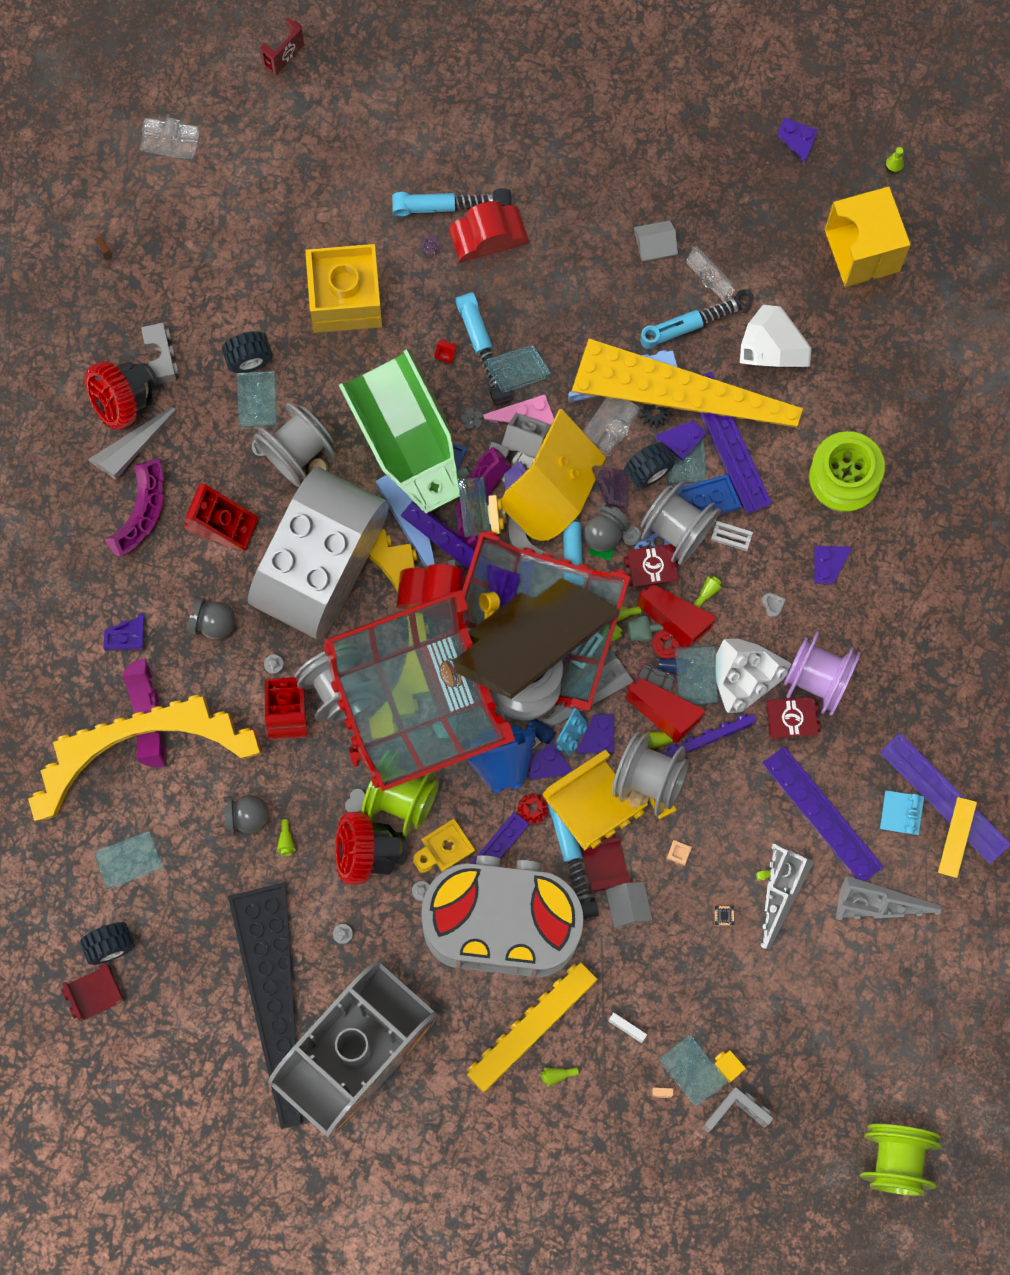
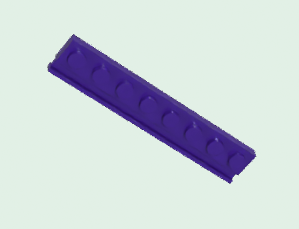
(736, 460)
(942, 795)
(822, 815)

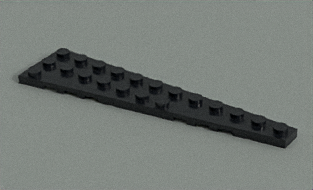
(264, 945)

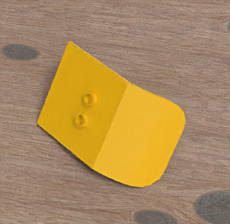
(556, 483)

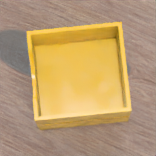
(867, 236)
(343, 288)

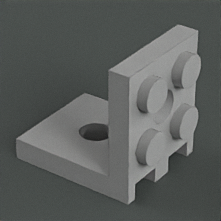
(746, 1103)

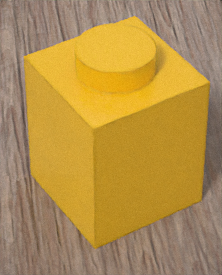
(728, 1065)

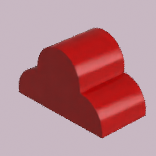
(487, 230)
(219, 519)
(428, 583)
(284, 709)

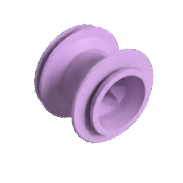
(821, 673)

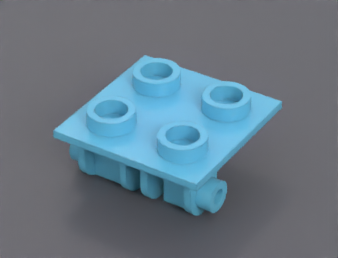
(571, 733)
(902, 812)

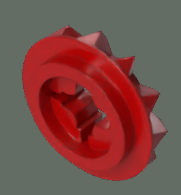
(658, 645)
(541, 805)

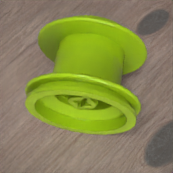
(845, 493)
(406, 801)
(900, 1159)

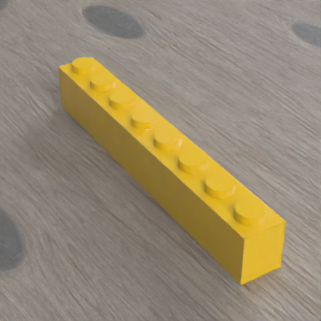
(532, 1027)

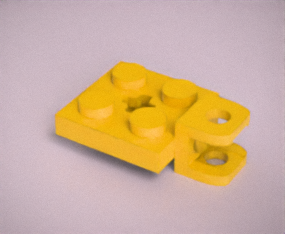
(496, 514)
(437, 855)

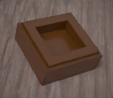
(103, 248)

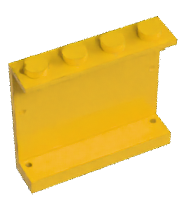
(587, 805)

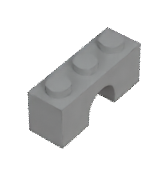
(157, 338)

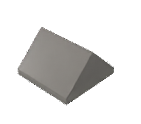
(656, 241)
(629, 904)

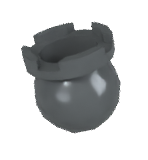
(605, 529)
(212, 619)
(247, 814)

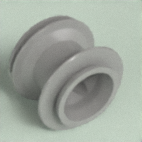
(295, 443)
(679, 522)
(317, 675)
(533, 700)
(650, 773)

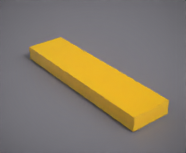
(957, 837)

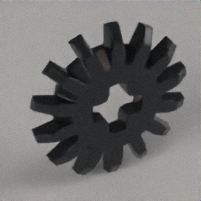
(658, 418)

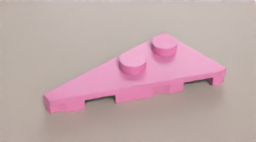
(534, 408)

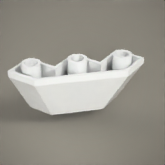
(774, 340)
(746, 673)

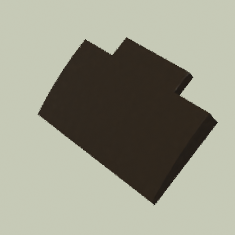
(531, 636)

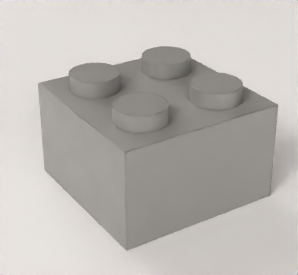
(525, 435)

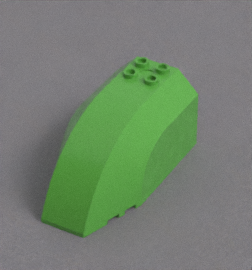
(406, 430)

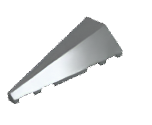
(121, 453)
(612, 679)
(786, 879)
(866, 899)

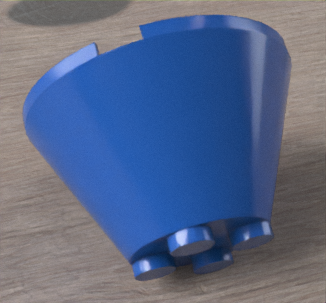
(506, 764)

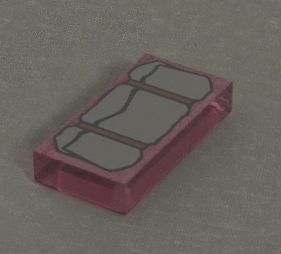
(656, 676)

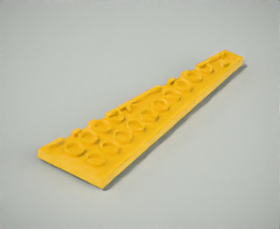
(632, 377)

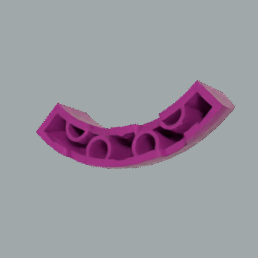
(492, 468)
(145, 511)
(144, 698)

